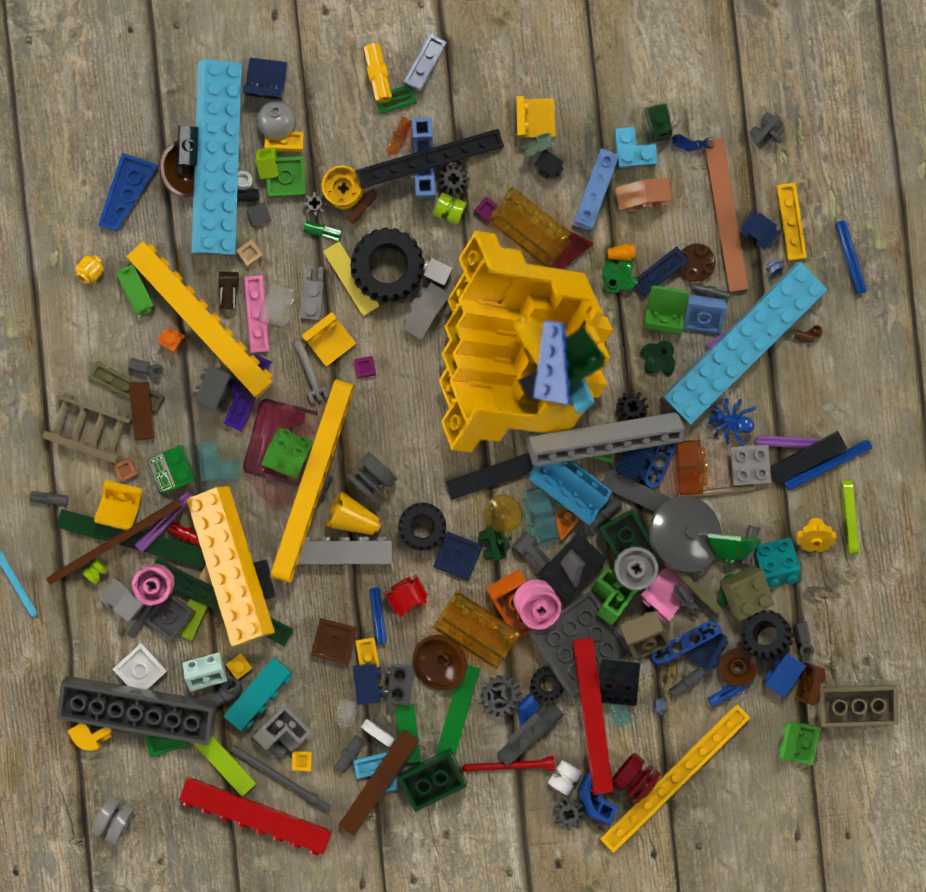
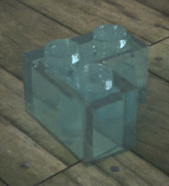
(212, 466)
(540, 515)

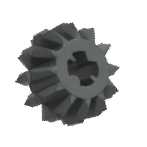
(459, 175)
(566, 807)

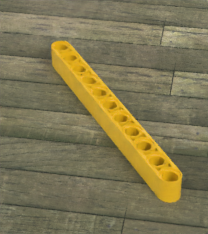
(312, 481)

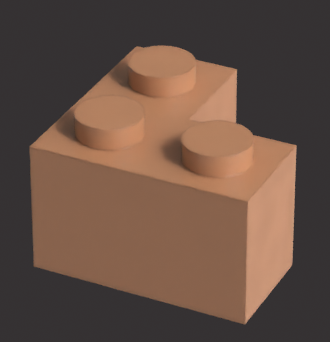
(644, 194)

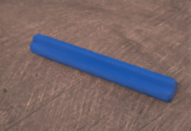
(851, 257)

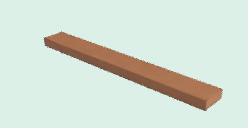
(726, 216)

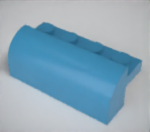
(572, 488)

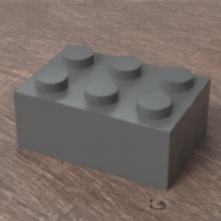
(213, 389)

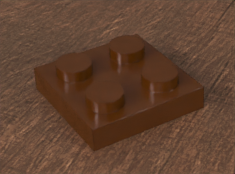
(333, 641)
(810, 684)

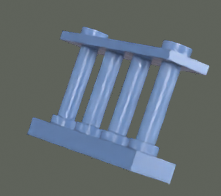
(595, 190)

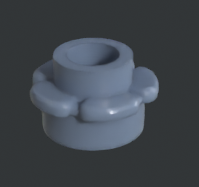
(774, 267)
(659, 706)

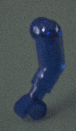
(689, 145)

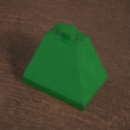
(732, 547)

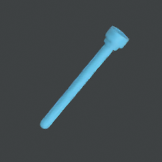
(17, 586)

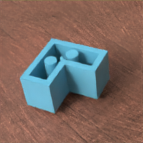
(629, 153)

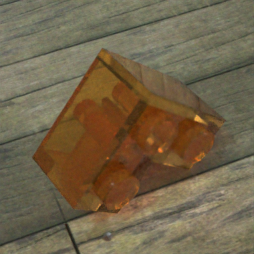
(691, 467)

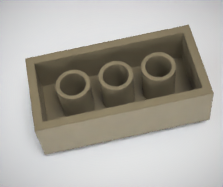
(858, 706)

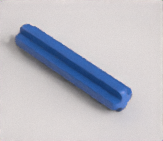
(378, 617)

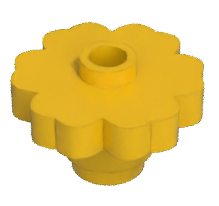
(816, 536)

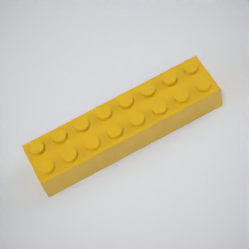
(230, 566)

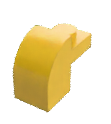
(85, 737)

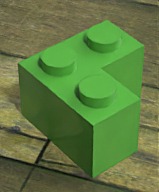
(614, 593)

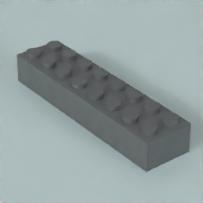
(136, 710)

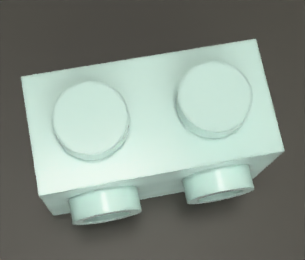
(204, 671)

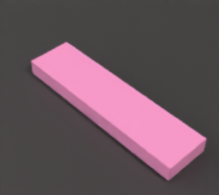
(254, 299)

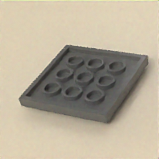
(578, 622)

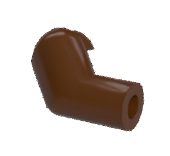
(809, 336)

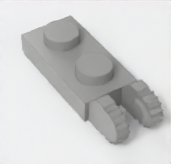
(312, 295)

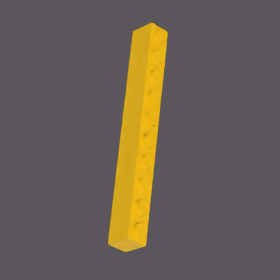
(200, 319)

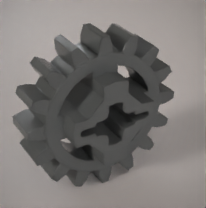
(493, 698)

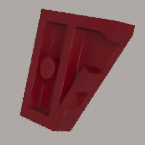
(575, 248)

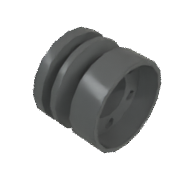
(371, 477)

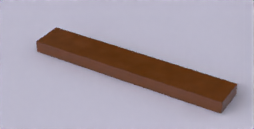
(378, 782)

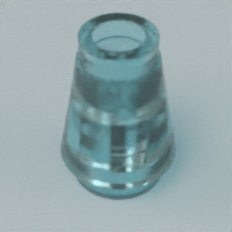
(620, 714)

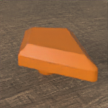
(565, 521)

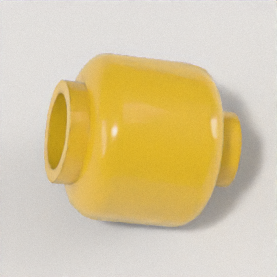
(89, 269)

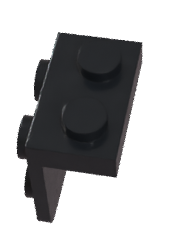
(619, 682)

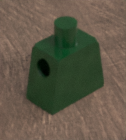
(659, 122)

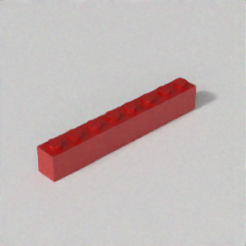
(255, 815)

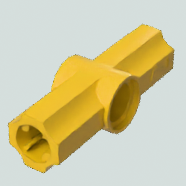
(378, 72)

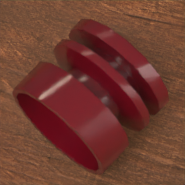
(635, 778)

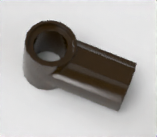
(228, 284)

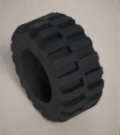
(387, 239)

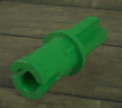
(322, 231)

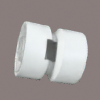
(565, 777)

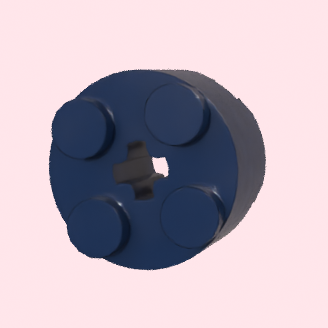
(761, 229)

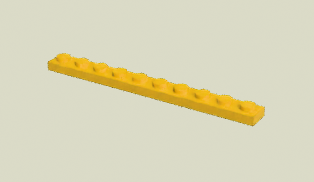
(675, 777)

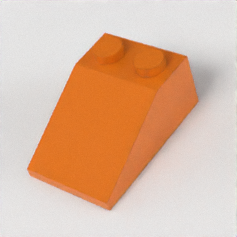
(503, 594)

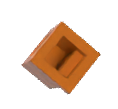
(171, 339)

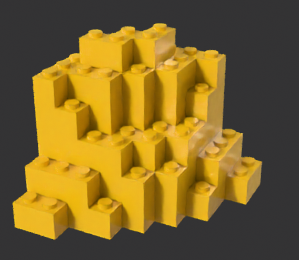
(487, 353)

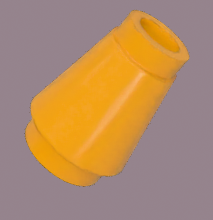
(623, 252)

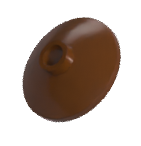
(736, 657)

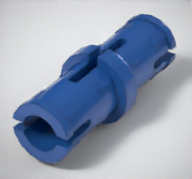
(715, 699)

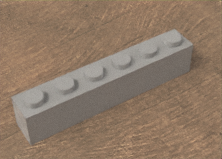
(345, 551)

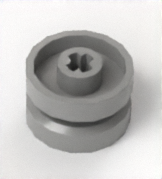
(647, 568)
(112, 820)

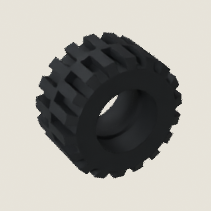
(405, 526)
(760, 622)

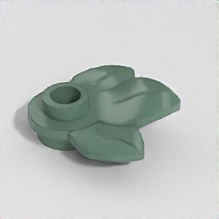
(541, 143)

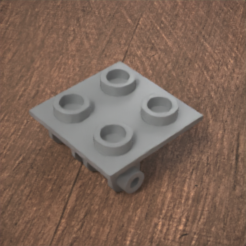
(750, 464)

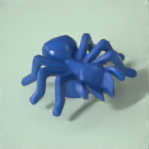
(735, 421)

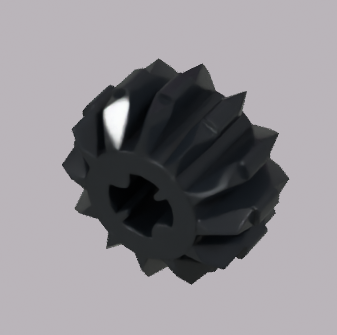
(638, 405)

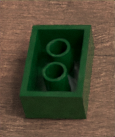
(626, 532)
(432, 780)

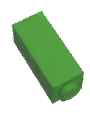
(136, 290)

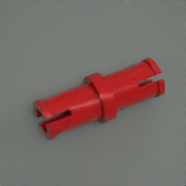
(184, 533)

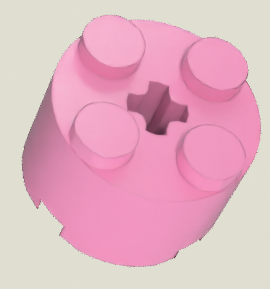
(143, 587)

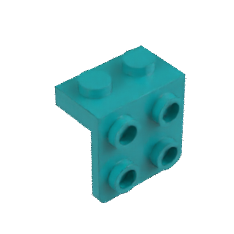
(779, 562)

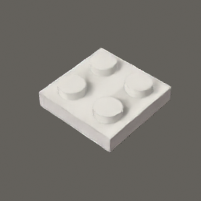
(140, 668)

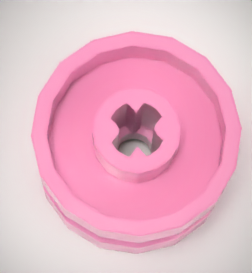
(537, 604)

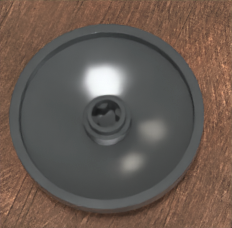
(681, 534)

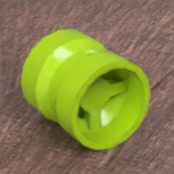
(95, 571)

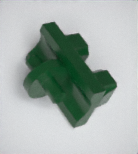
(497, 541)

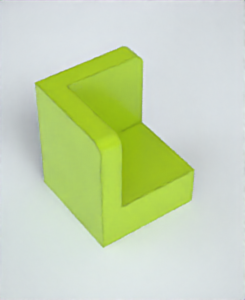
(266, 163)

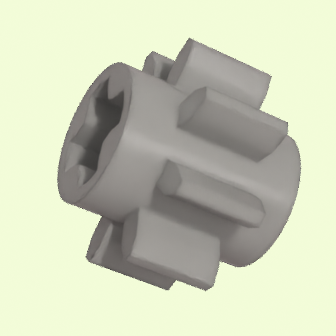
(311, 200)

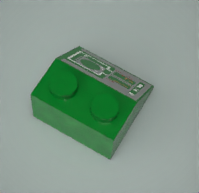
(171, 469)

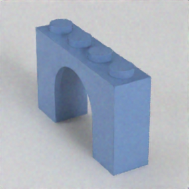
(423, 140)

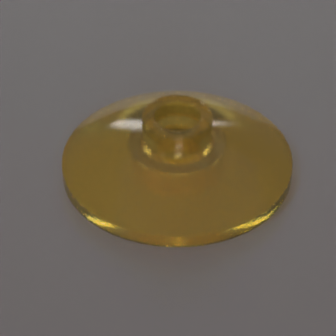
(507, 506)

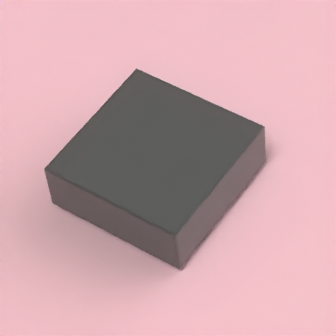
(259, 214)

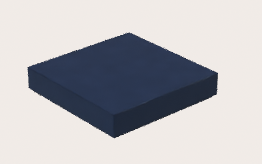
(457, 556)

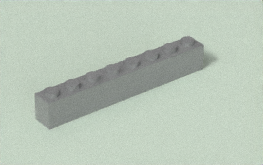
(605, 439)

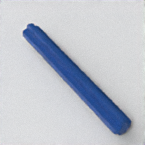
(828, 465)

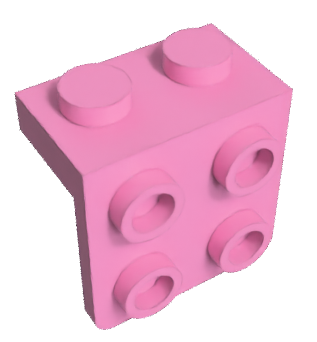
(661, 594)

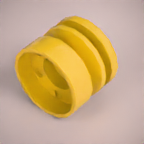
(335, 180)

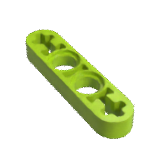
(850, 516)

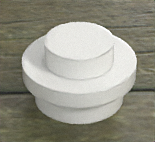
(244, 180)

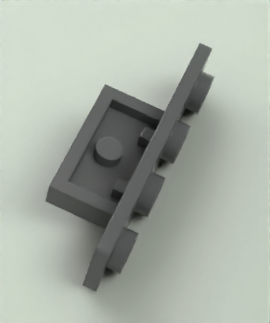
(529, 733)

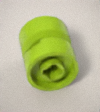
(449, 208)

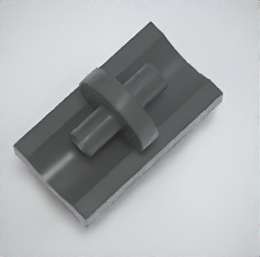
(770, 132)

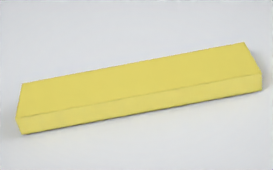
(341, 263)

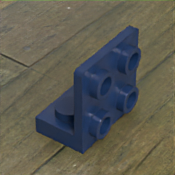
(265, 79)
(708, 654)

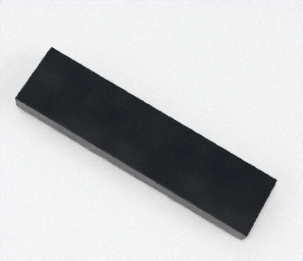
(808, 457)

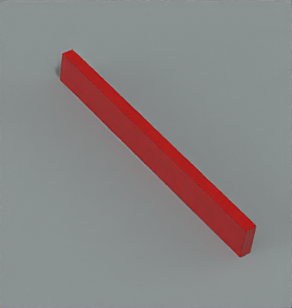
(593, 716)

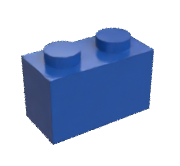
(784, 674)

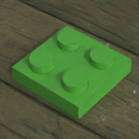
(290, 179)

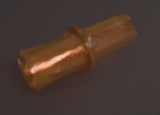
(399, 136)

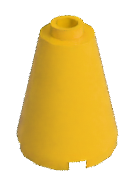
(530, 334)
(351, 516)

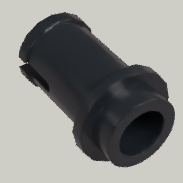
(248, 195)

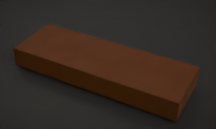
(142, 410)

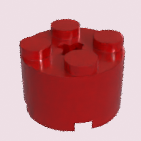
(406, 595)

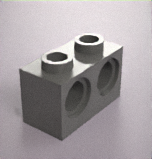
(404, 684)

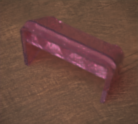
(268, 419)

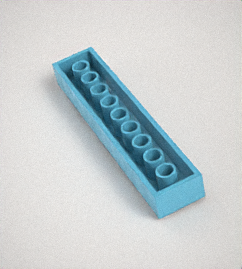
(216, 158)
(744, 342)

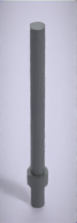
(312, 798)

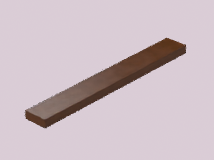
(114, 541)

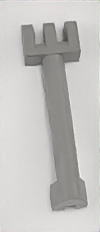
(316, 390)

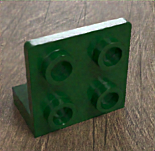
(582, 356)

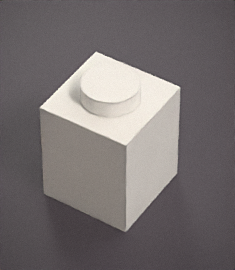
(437, 271)

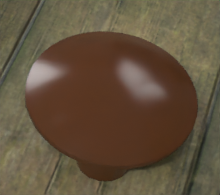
(700, 263)

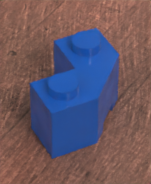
(593, 804)

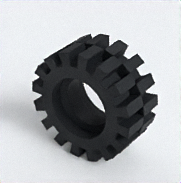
(537, 689)

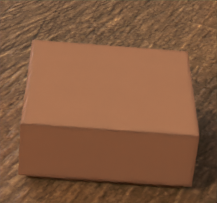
(125, 470)

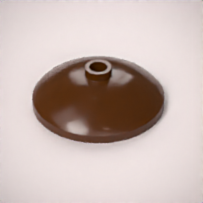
(178, 183)
(433, 668)

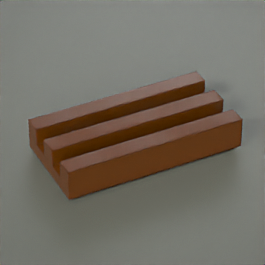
(362, 206)

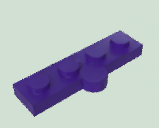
(243, 400)

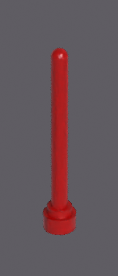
(547, 764)

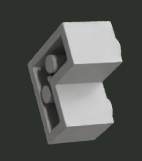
(425, 310)
(123, 600)
(285, 727)

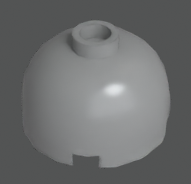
(276, 120)

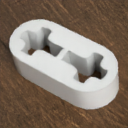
(378, 733)

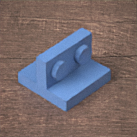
(704, 314)

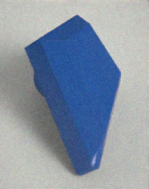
(527, 708)

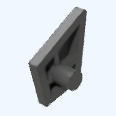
(573, 567)

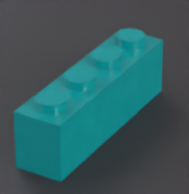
(258, 692)

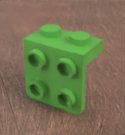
(666, 309)
(287, 453)
(799, 742)

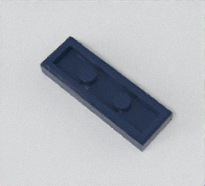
(661, 270)

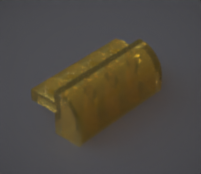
(530, 228)
(476, 630)

